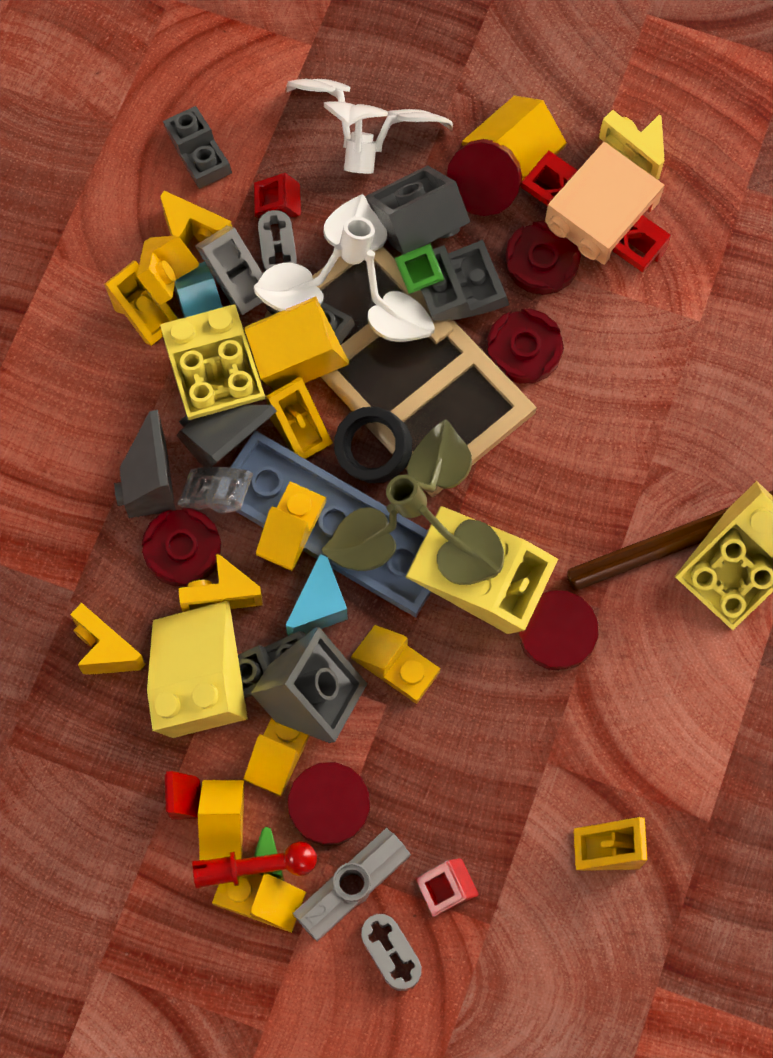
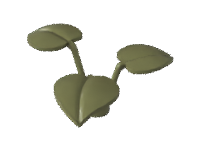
(439, 460)

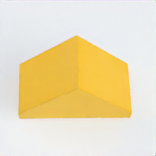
(298, 419)
(221, 819)
(611, 845)

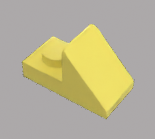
(642, 147)

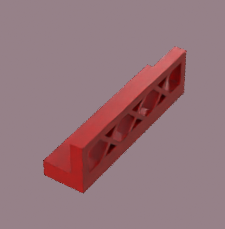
(643, 235)

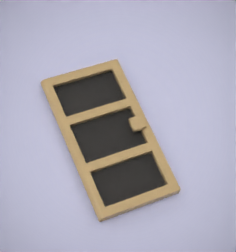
(422, 377)

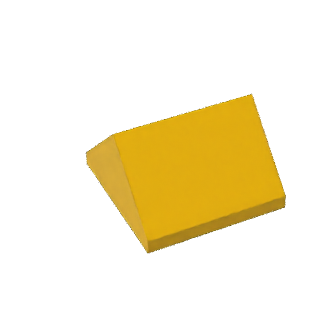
(524, 128)
(295, 345)

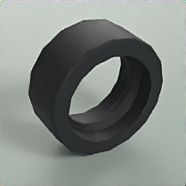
(346, 432)

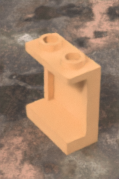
(602, 202)

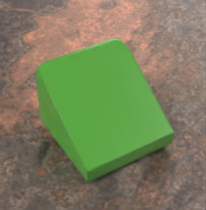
(419, 269)
(267, 846)

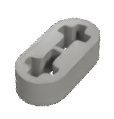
(285, 244)
(382, 957)

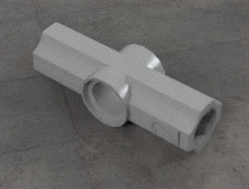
(371, 864)

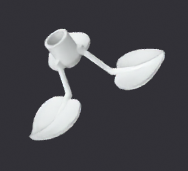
(360, 145)
(355, 236)

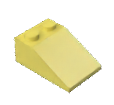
(194, 672)

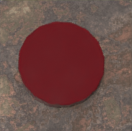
(486, 176)
(541, 260)
(525, 345)
(181, 546)
(560, 631)
(329, 803)

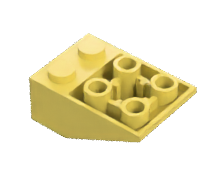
(212, 362)
(735, 560)
(500, 601)

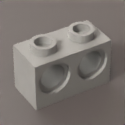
(232, 267)

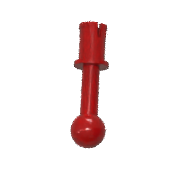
(297, 859)

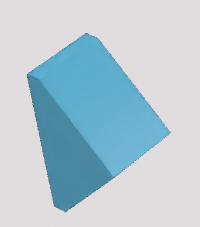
(197, 291)
(319, 601)

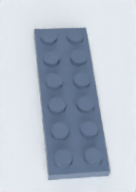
(277, 466)

